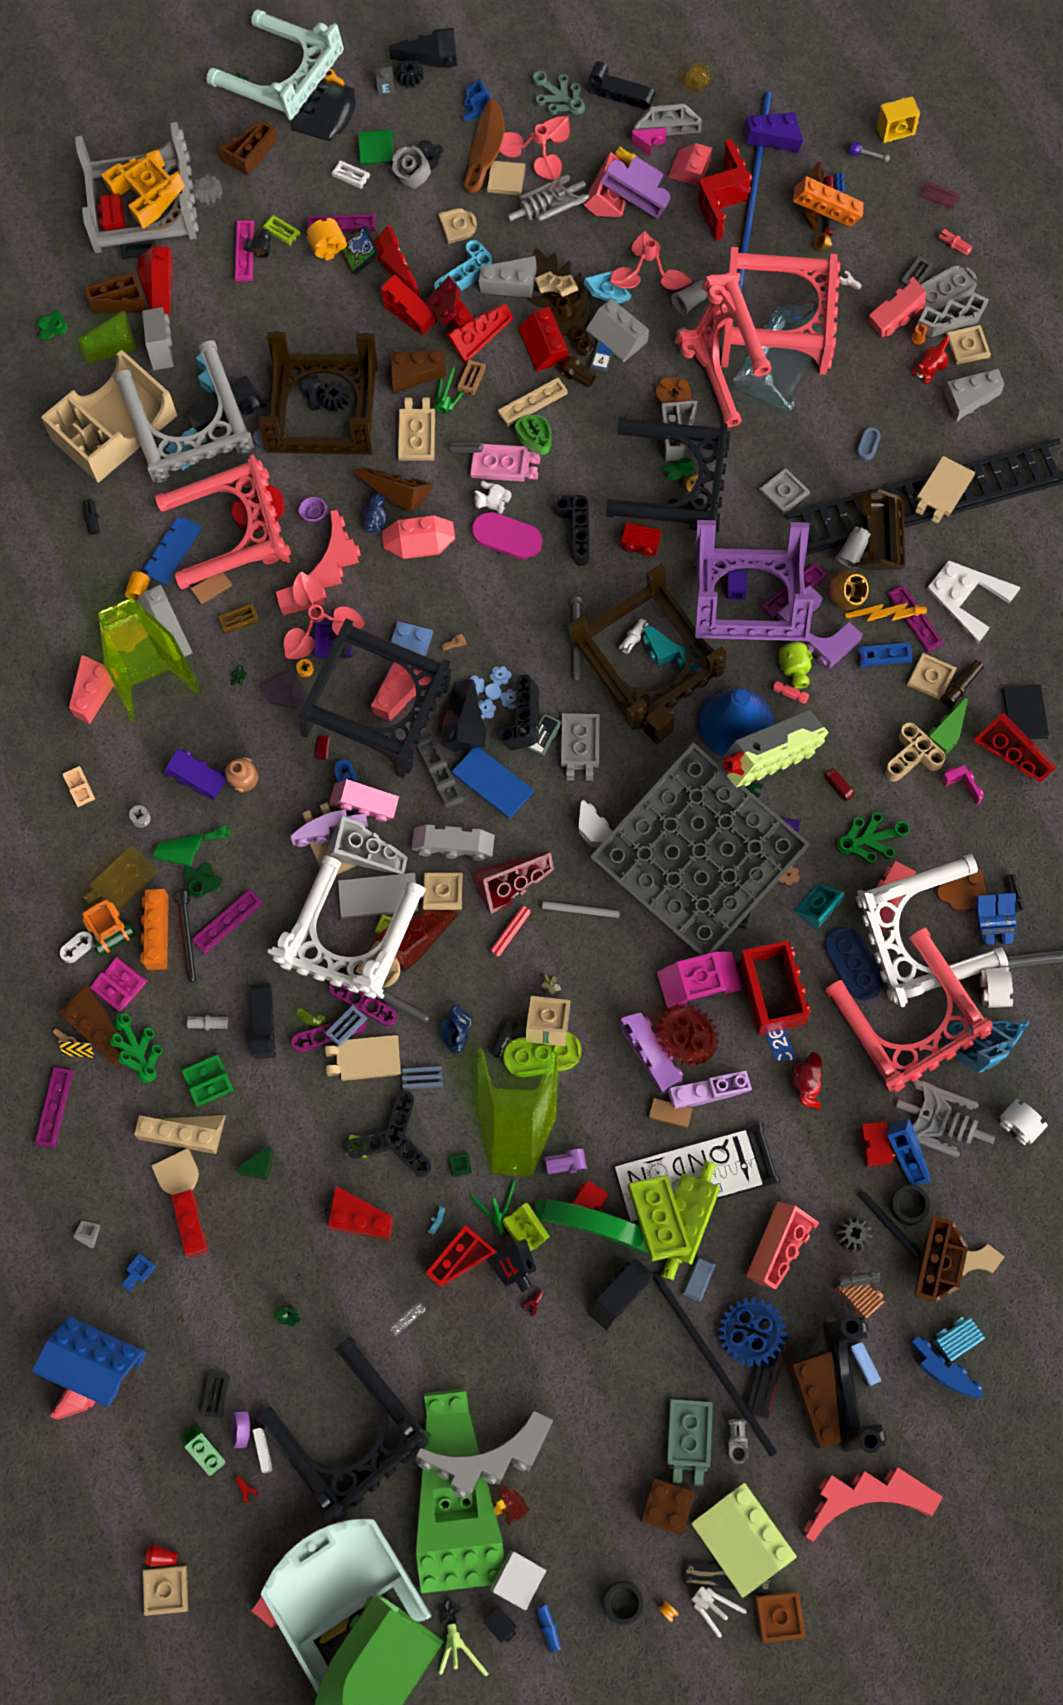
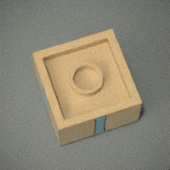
(548, 1021)

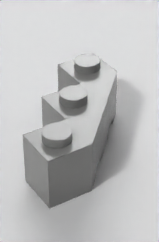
(954, 316)
(453, 842)

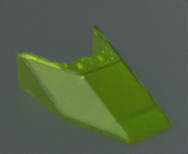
(139, 649)
(516, 1121)

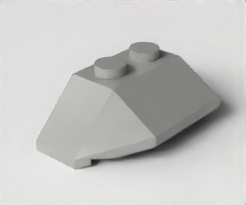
(676, 118)

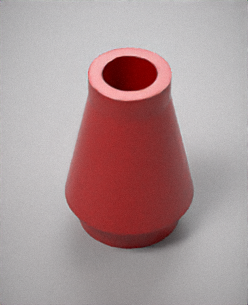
(160, 1556)

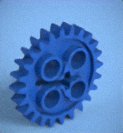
(745, 1349)

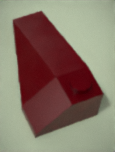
(505, 880)

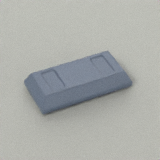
(698, 1279)

